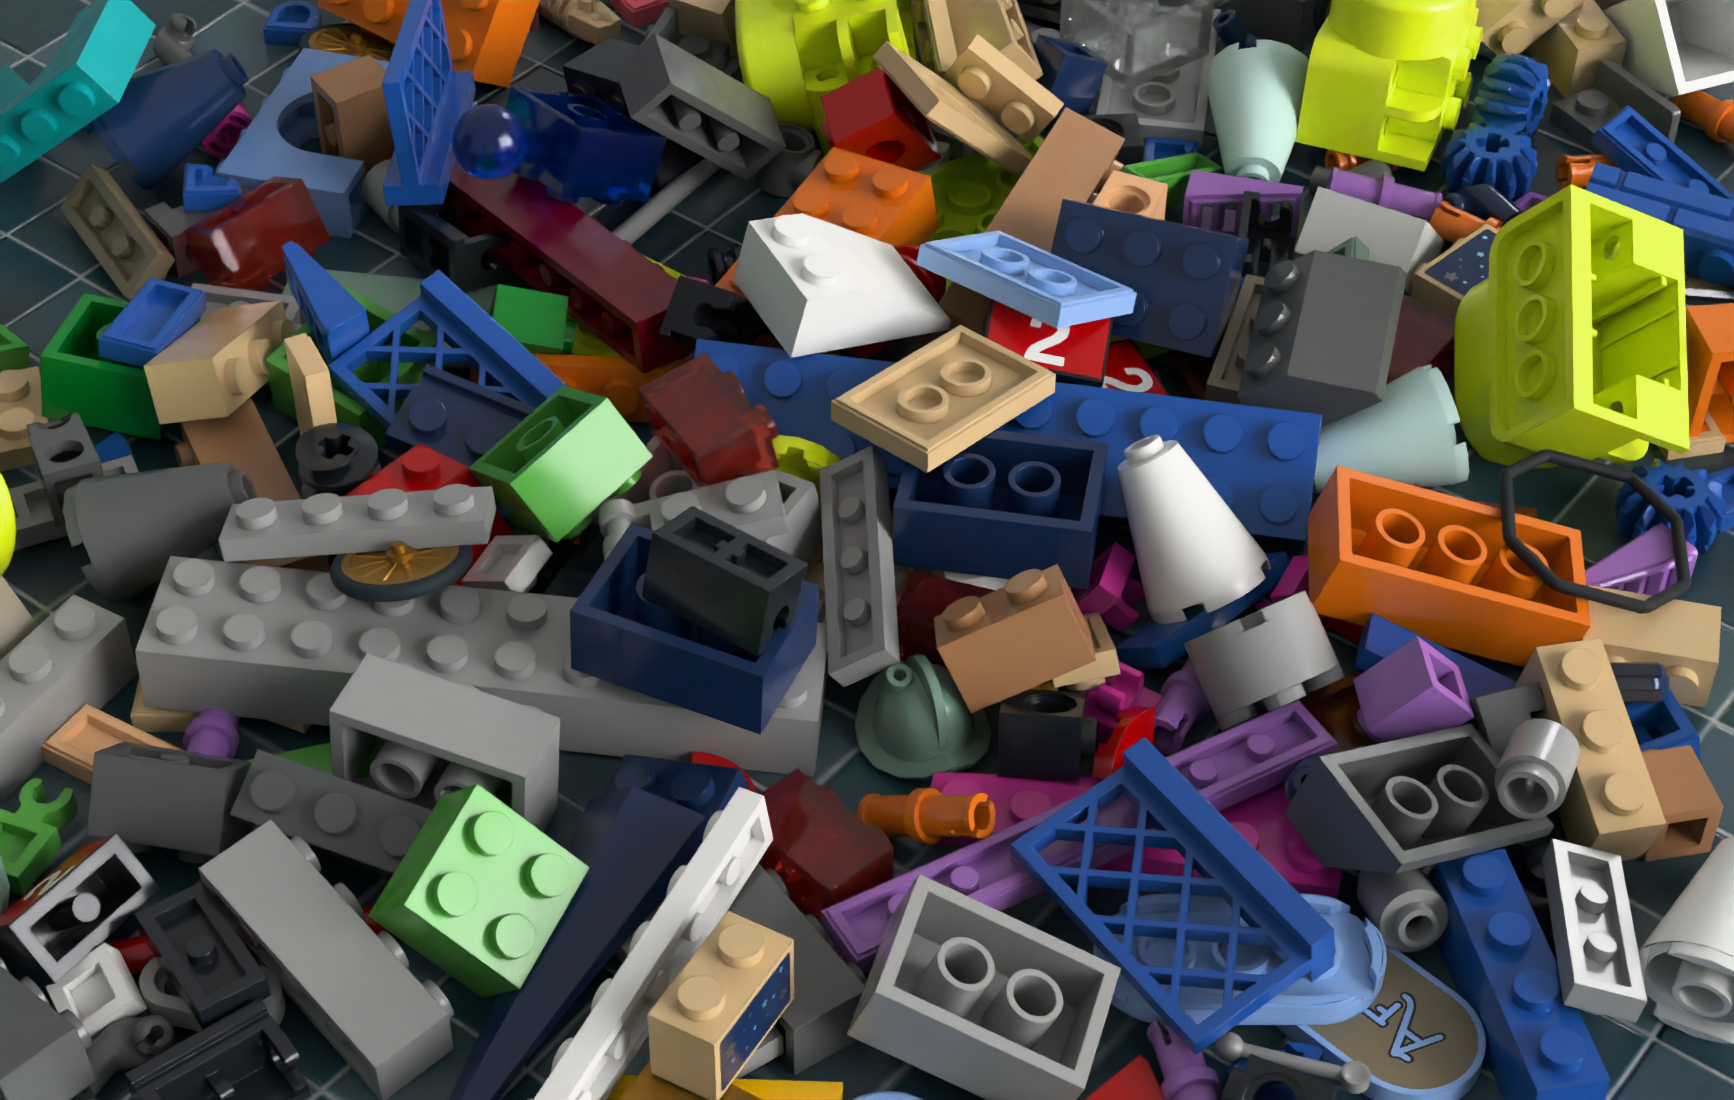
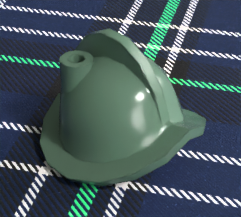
(919, 723)

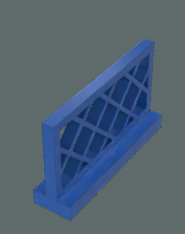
(422, 107)
(474, 341)
(1229, 870)

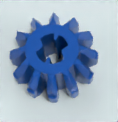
(1512, 94)
(1491, 158)
(1686, 491)

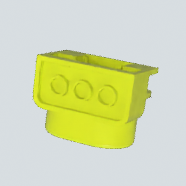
(814, 46)
(1389, 78)
(1576, 336)

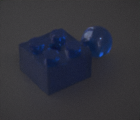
(562, 140)

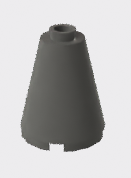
(147, 516)

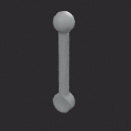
(1353, 1075)

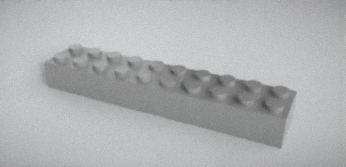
(290, 641)

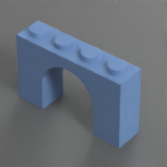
(285, 123)

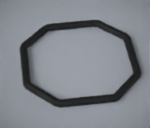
(1578, 590)

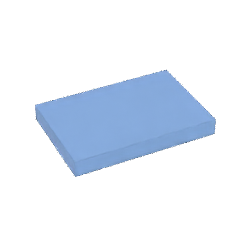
(1027, 278)

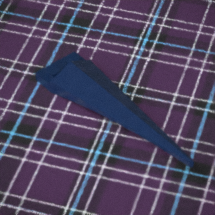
(633, 844)

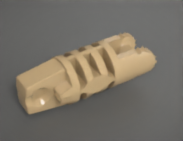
(582, 19)

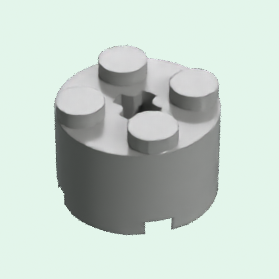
(1263, 660)

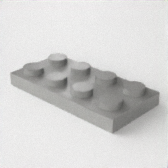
(1168, 104)

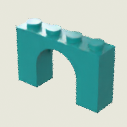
(75, 86)

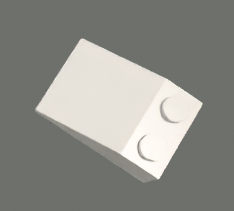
(831, 286)

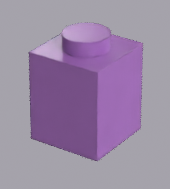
(1411, 694)

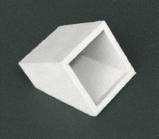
(1677, 42)

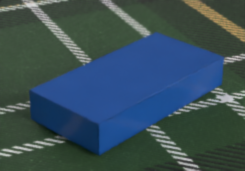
(151, 322)

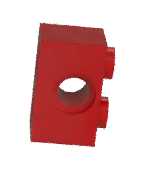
(878, 122)

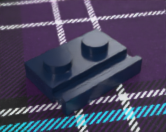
(453, 417)

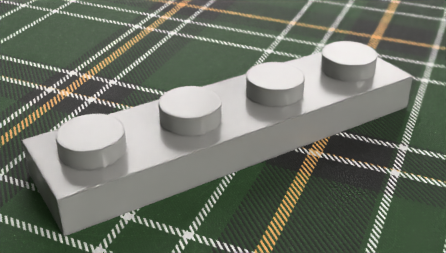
(357, 523)
(858, 567)

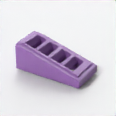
(1224, 190)
(1641, 565)

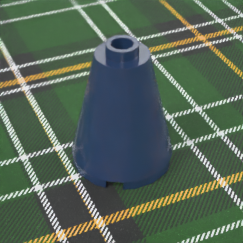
(171, 113)

